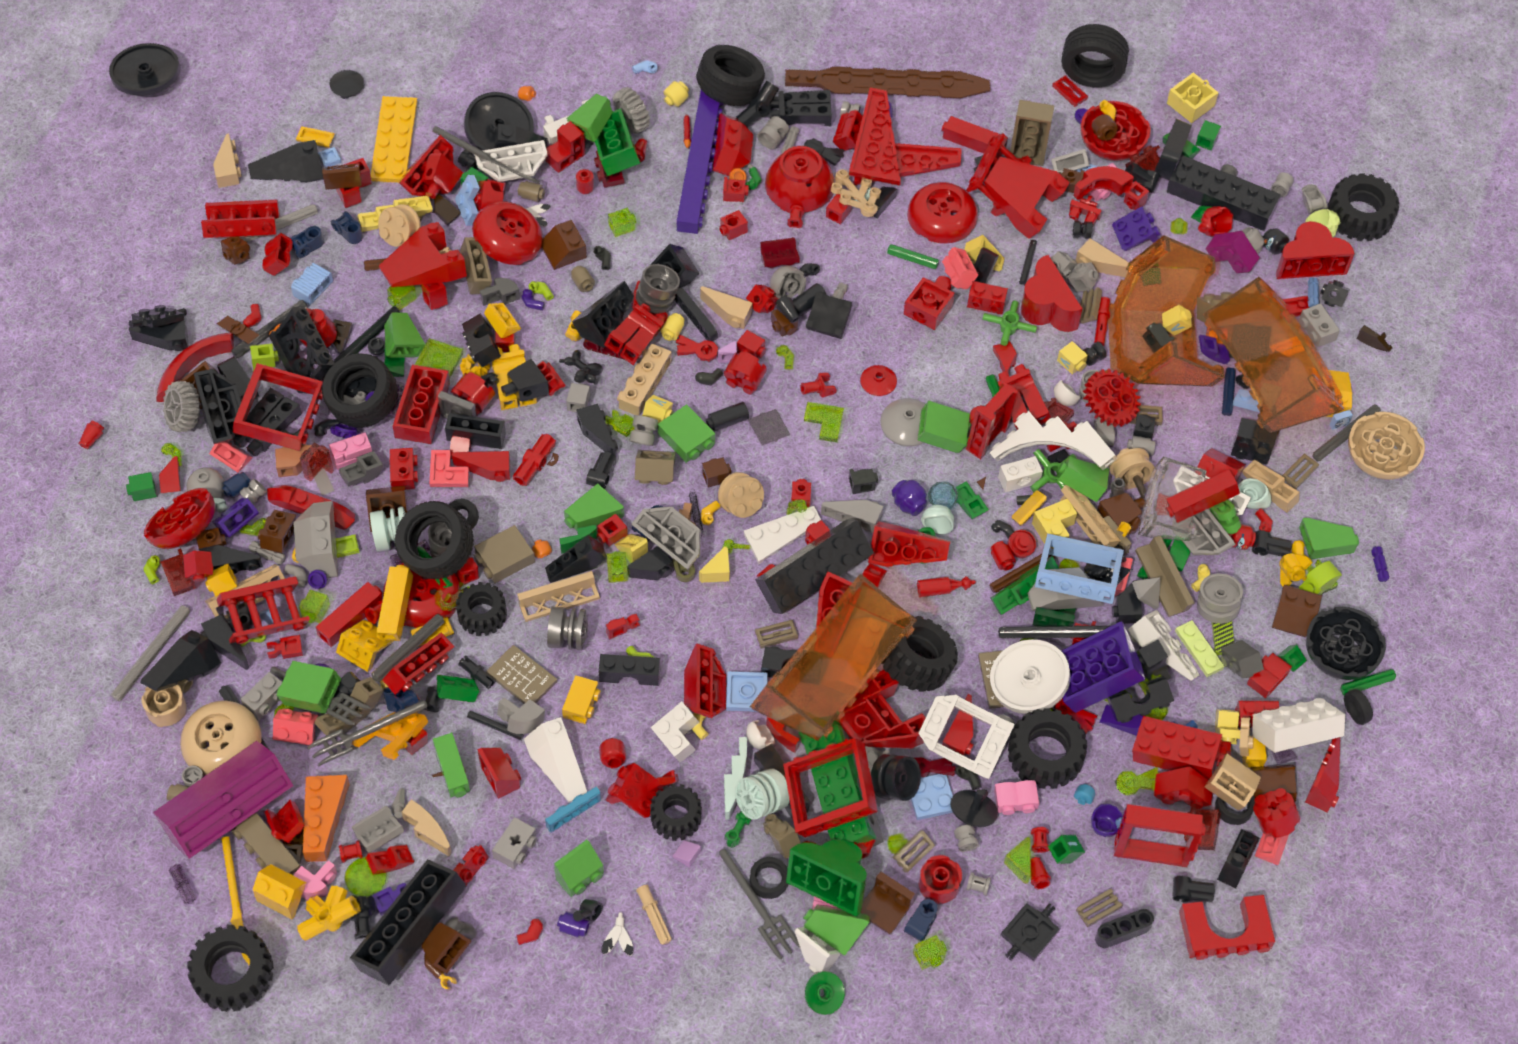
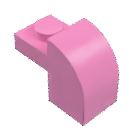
(317, 883)

